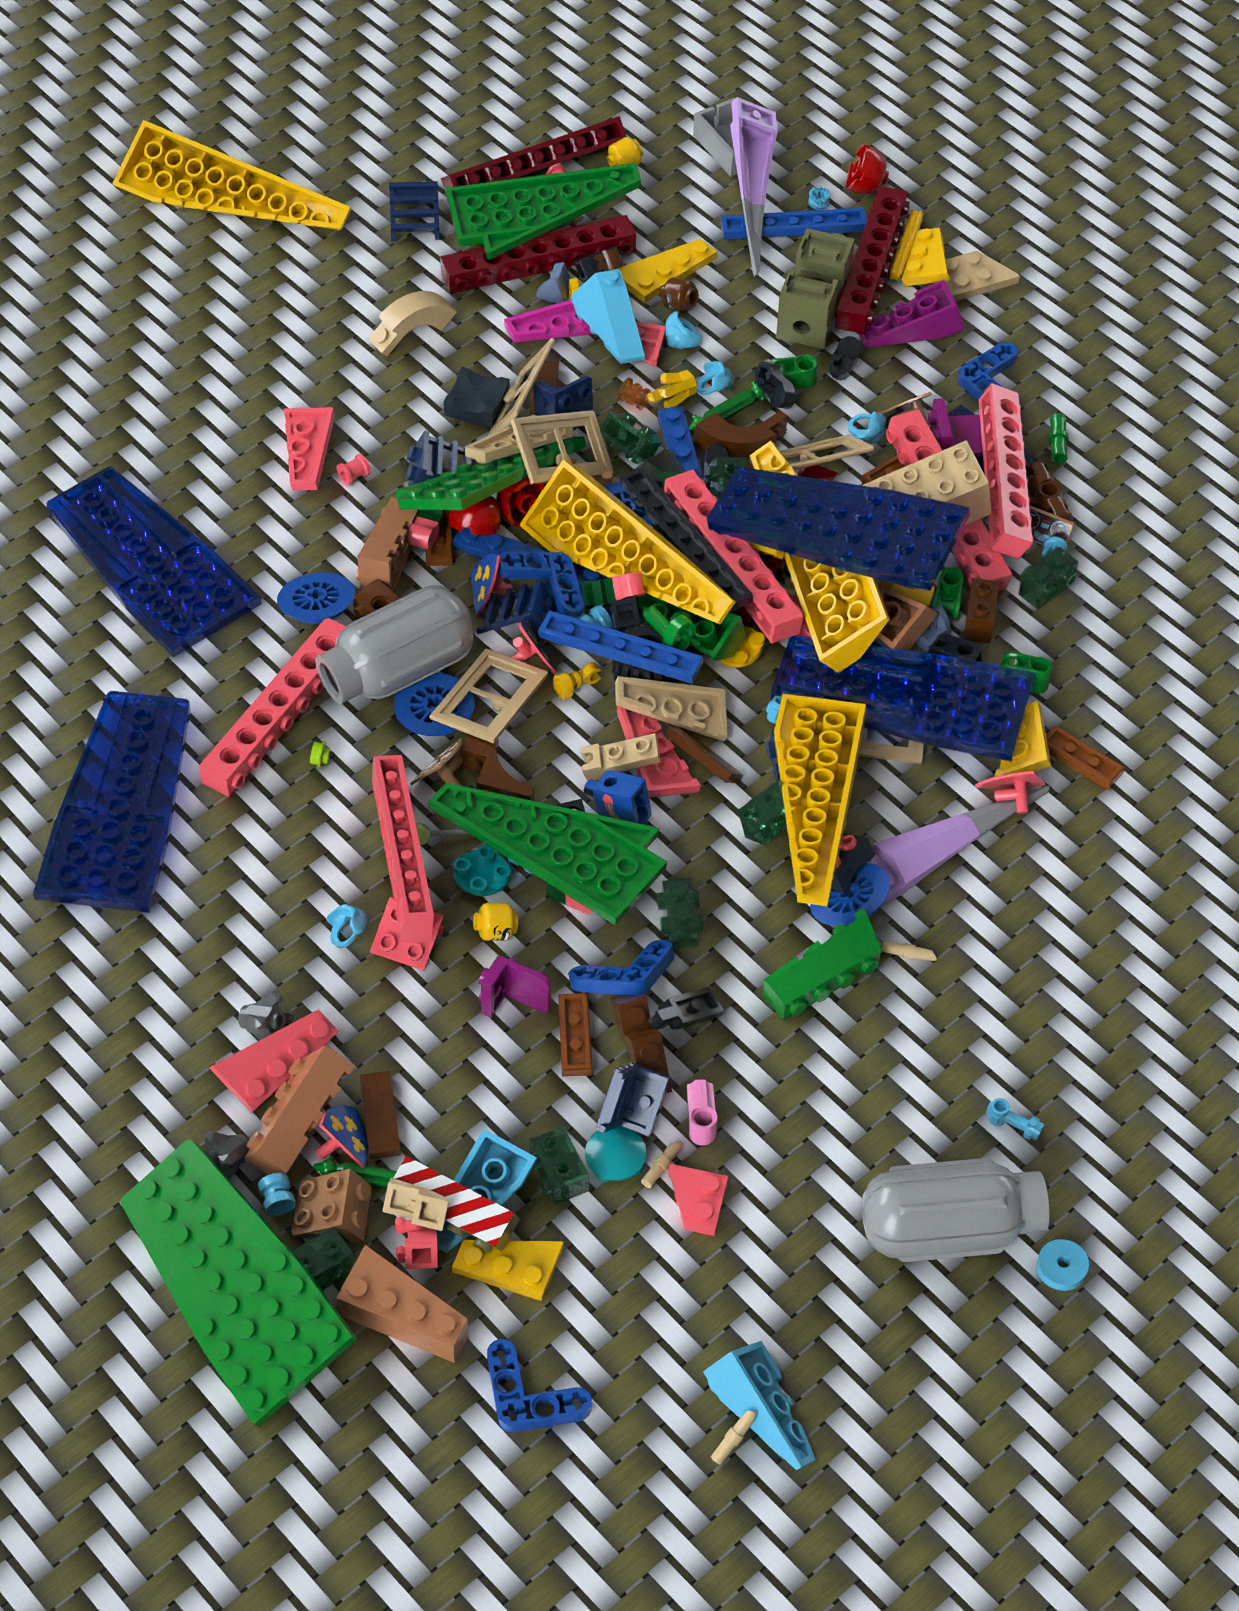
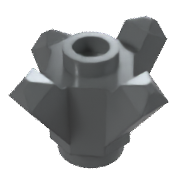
(264, 1016)
(226, 1151)

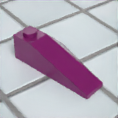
(926, 317)

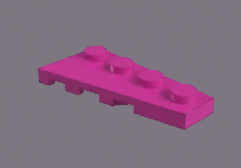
(546, 323)

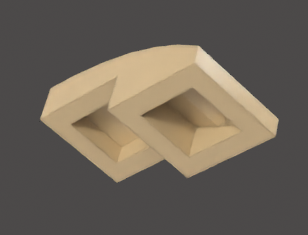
(416, 1203)

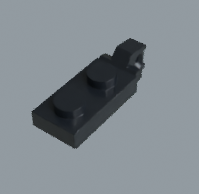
(687, 1010)

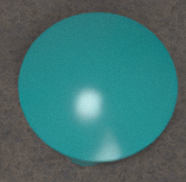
(482, 872)
(615, 1154)

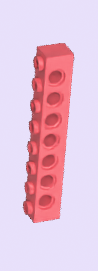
(915, 442)
(1005, 471)
(771, 603)
(269, 715)
(402, 849)

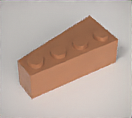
(386, 547)

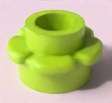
(320, 754)

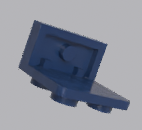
(570, 398)

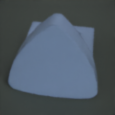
(557, 286)
(937, 626)

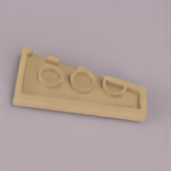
(504, 443)
(678, 704)

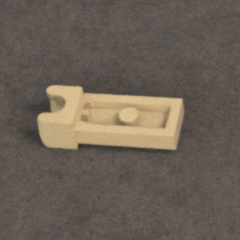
(620, 756)

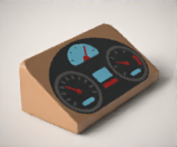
(1049, 525)

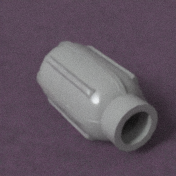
(397, 645)
(952, 1209)

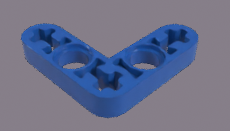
(982, 375)
(515, 566)
(625, 981)
(518, 1402)

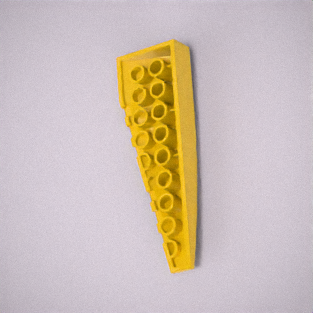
(193, 176)
(606, 536)
(839, 606)
(818, 763)

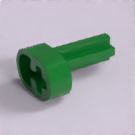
(675, 633)

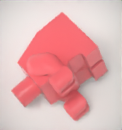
(420, 1246)

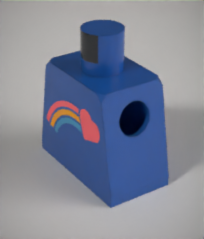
(620, 796)

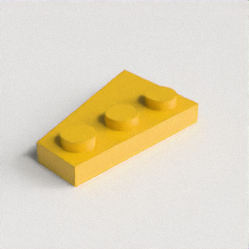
(926, 259)
(1032, 746)
(519, 1268)

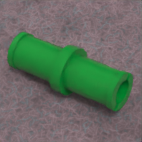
(1058, 438)

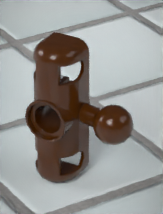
(1046, 491)

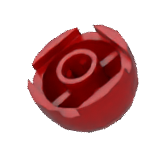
(867, 171)
(518, 499)
(481, 518)

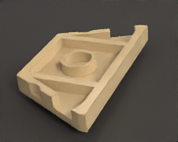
(977, 274)

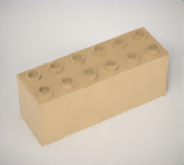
(946, 477)

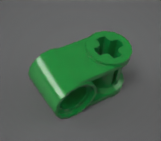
(799, 370)
(949, 591)
(1039, 665)

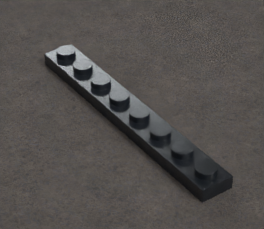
(683, 534)

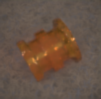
(633, 393)

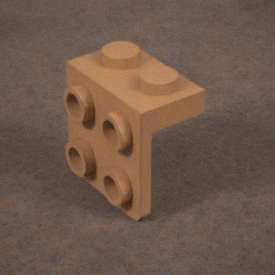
(332, 1201)

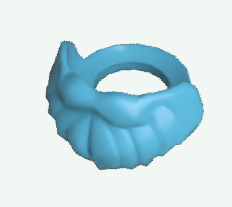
(681, 333)
(721, 378)
(876, 427)
(338, 919)

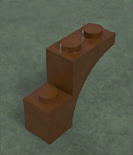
(482, 756)
(641, 1040)

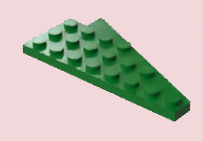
(523, 208)
(474, 483)
(578, 852)

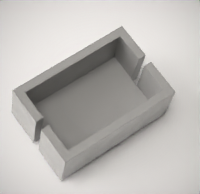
(717, 139)

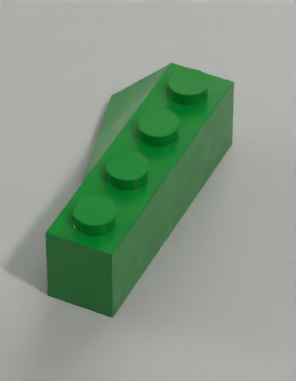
(710, 638)
(824, 968)

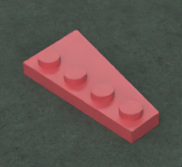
(307, 444)
(669, 775)
(265, 1065)

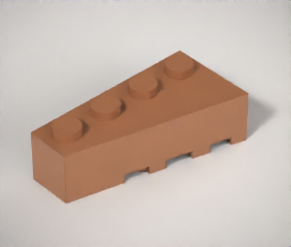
(906, 620)
(296, 1110)
(399, 1307)

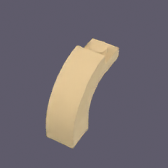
(408, 313)

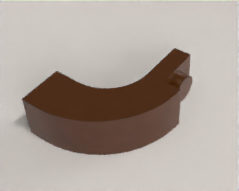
(740, 440)

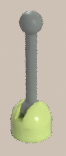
(424, 833)

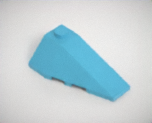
(608, 312)
(493, 1171)
(749, 1382)

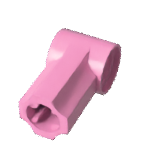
(701, 1112)

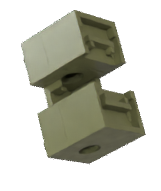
(815, 289)

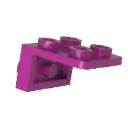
(955, 429)
(515, 981)

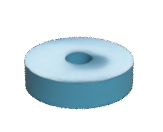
(1068, 1253)

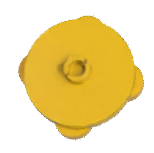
(748, 650)

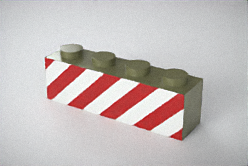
(466, 1209)

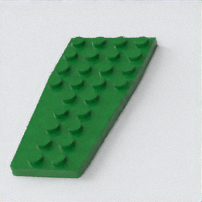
(235, 1282)

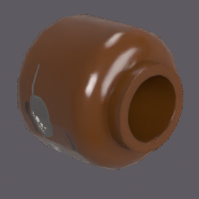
(679, 294)

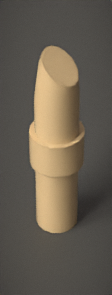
(908, 951)
(660, 1164)
(733, 1437)

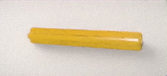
(905, 245)

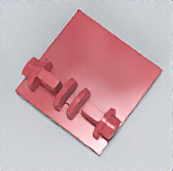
(389, 943)

